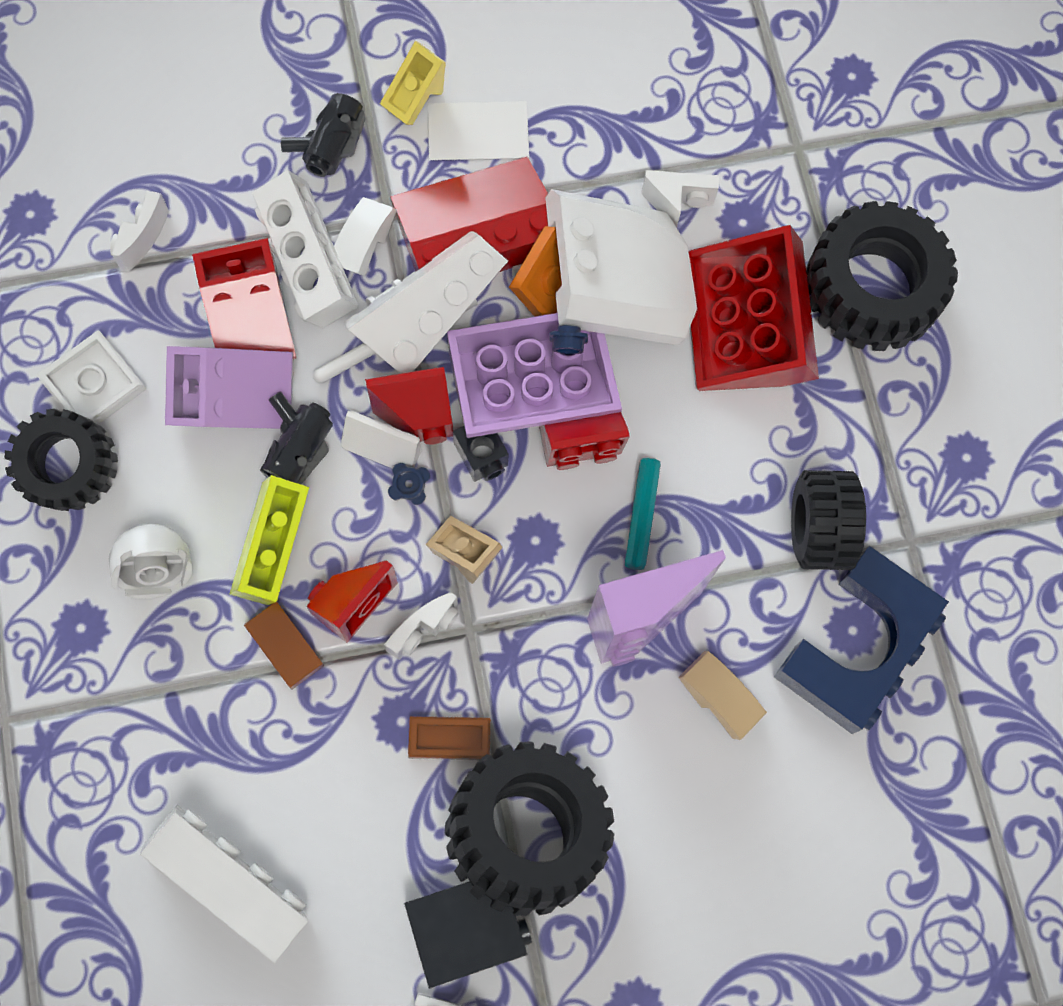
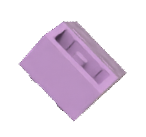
(225, 387)

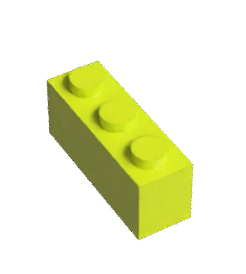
(269, 540)

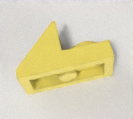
(416, 79)

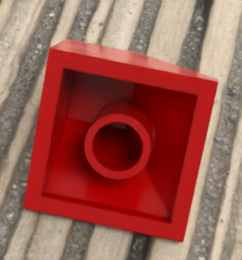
(414, 403)
(351, 597)

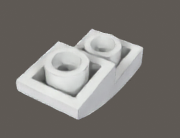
(361, 232)
(137, 238)
(431, 617)

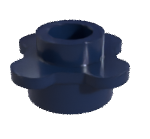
(568, 340)
(401, 475)

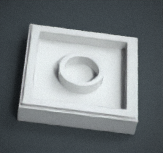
(91, 379)

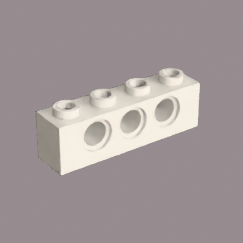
(332, 296)

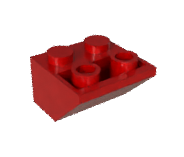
(584, 439)

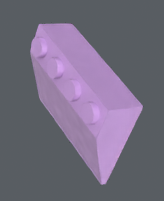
(515, 380)
(638, 607)

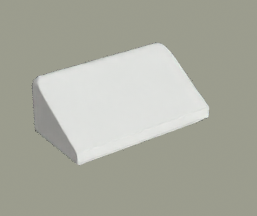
(379, 441)

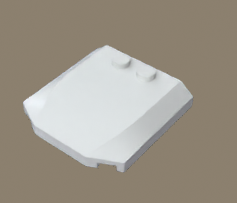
(621, 269)

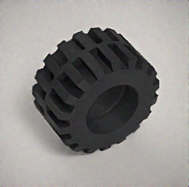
(30, 454)
(828, 520)

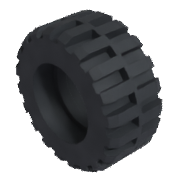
(904, 240)
(561, 788)

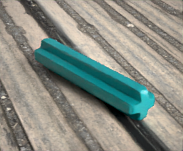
(642, 514)

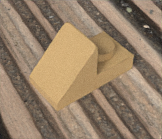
(464, 548)

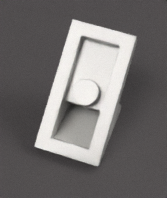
(671, 189)

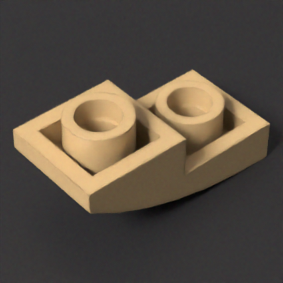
(723, 694)

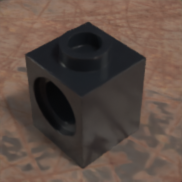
(481, 467)

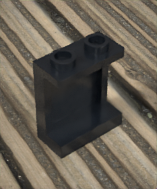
(463, 934)

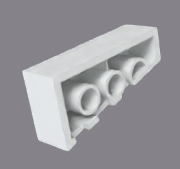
(427, 303)
(225, 883)

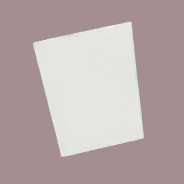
(478, 130)

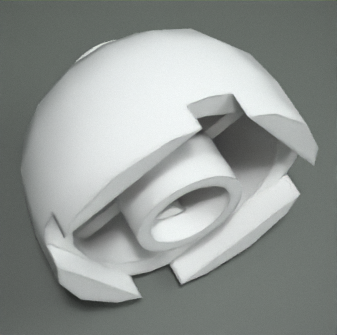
(149, 561)

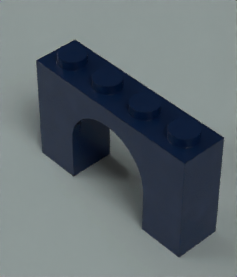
(909, 614)

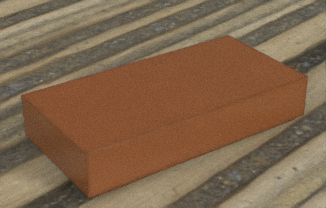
(284, 645)
(449, 738)

